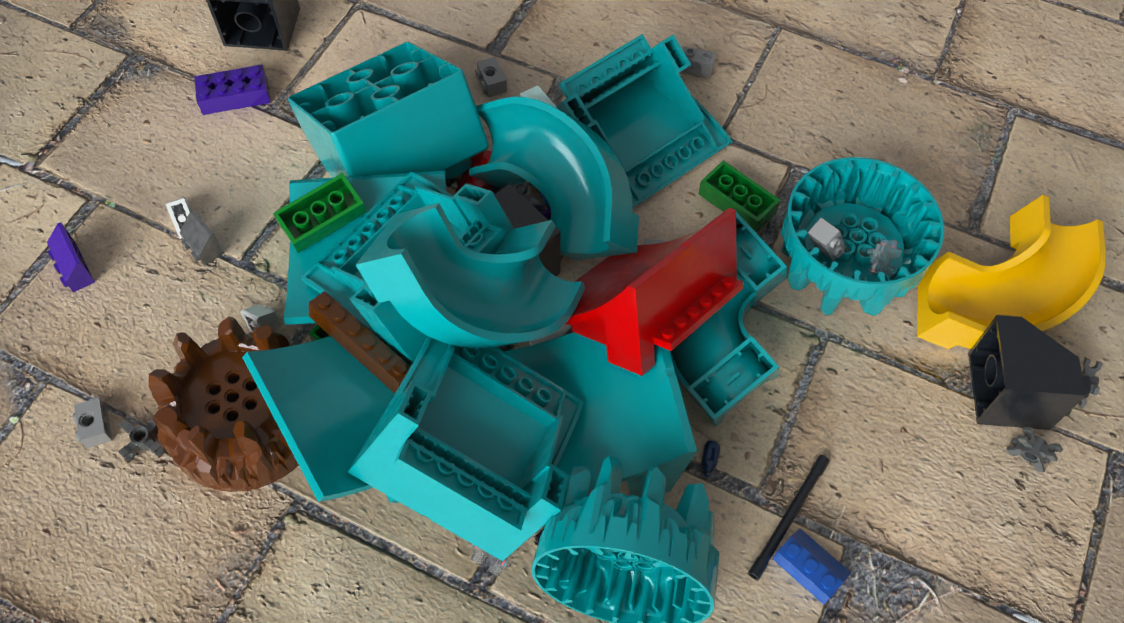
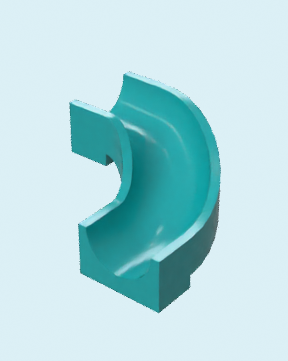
(569, 167)
(464, 293)
(720, 359)

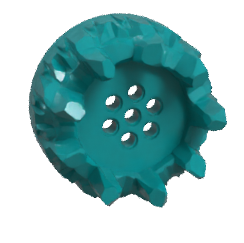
(867, 205)
(629, 553)

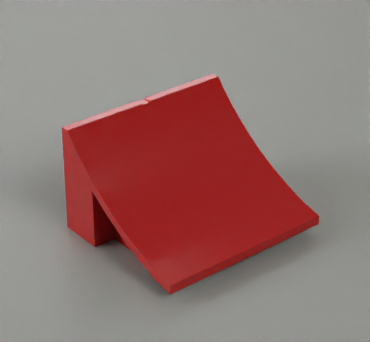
(658, 293)

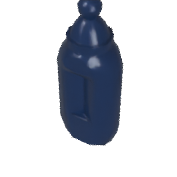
(710, 456)

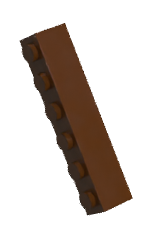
(358, 340)

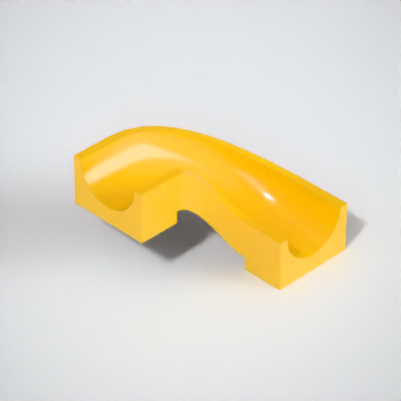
(1042, 281)

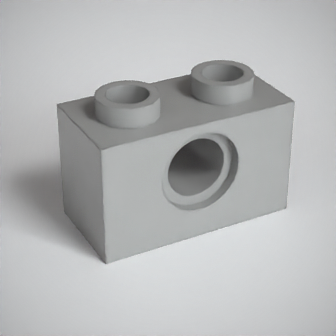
(701, 62)
(491, 77)
(827, 239)
(99, 430)

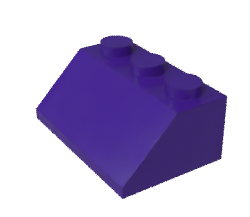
(68, 259)

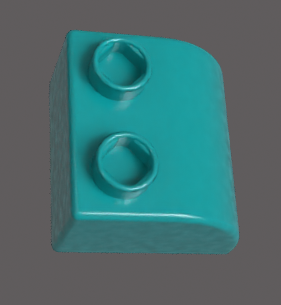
(393, 116)

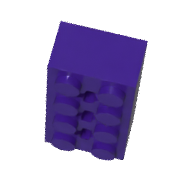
(232, 89)

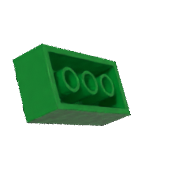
(731, 189)
(320, 212)

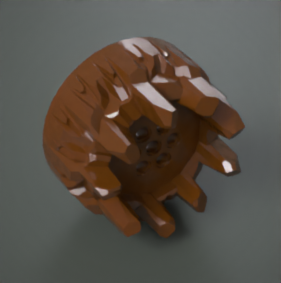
(208, 445)

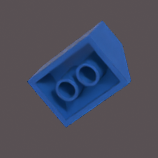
(811, 566)

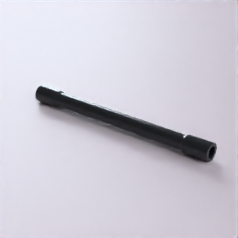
(762, 560)

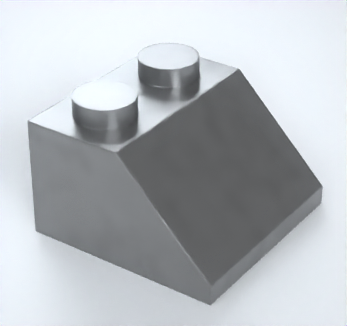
(200, 240)

